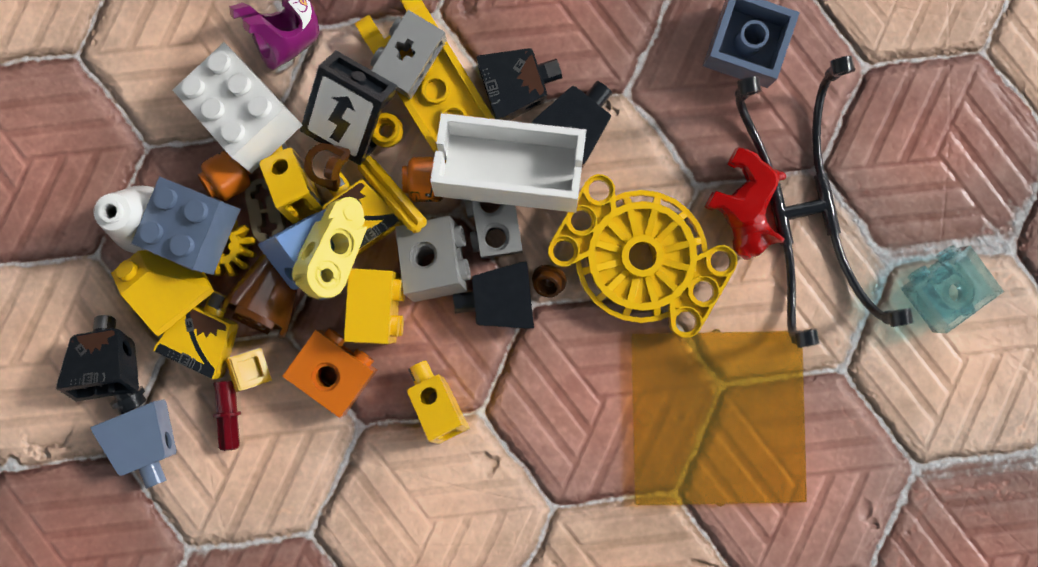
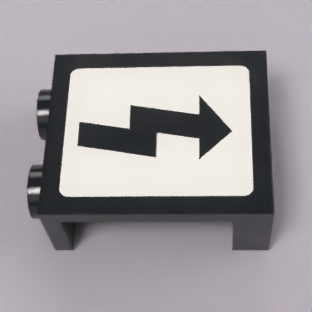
(346, 105)

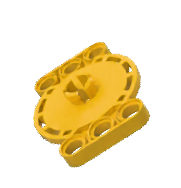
(673, 250)

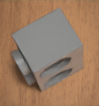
(503, 219)

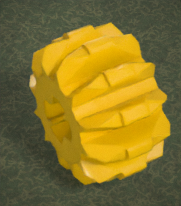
(238, 253)

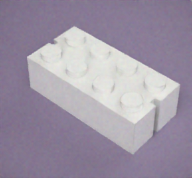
(508, 162)

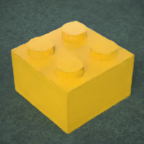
(373, 306)

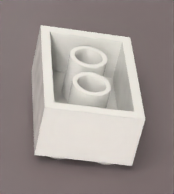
(237, 108)

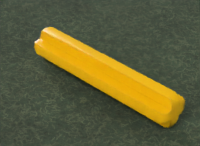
(392, 195)

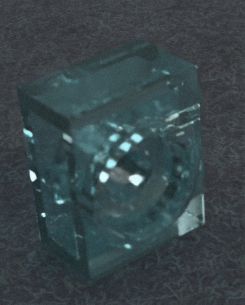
(930, 288)

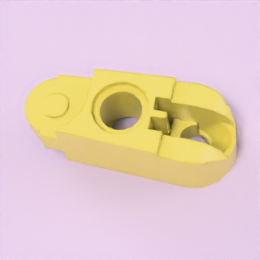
(343, 225)

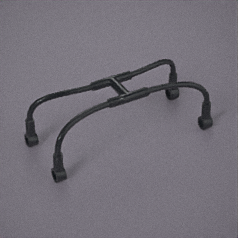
(823, 205)

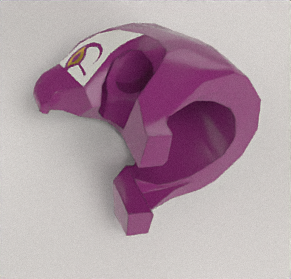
(280, 34)

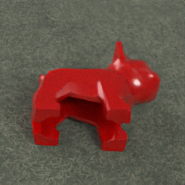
(748, 204)

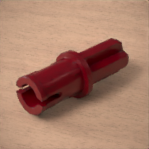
(226, 415)

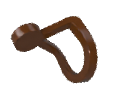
(332, 167)

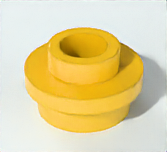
(397, 133)

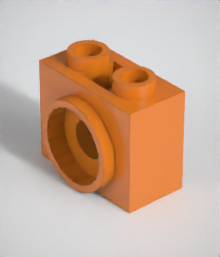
(352, 369)

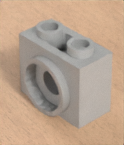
(448, 270)

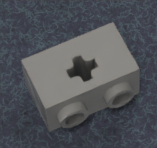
(426, 43)

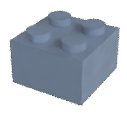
(751, 39)
(185, 226)

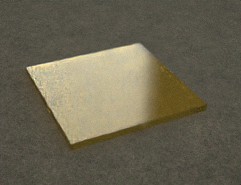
(718, 418)

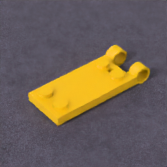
(443, 89)

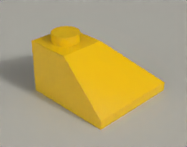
(160, 289)

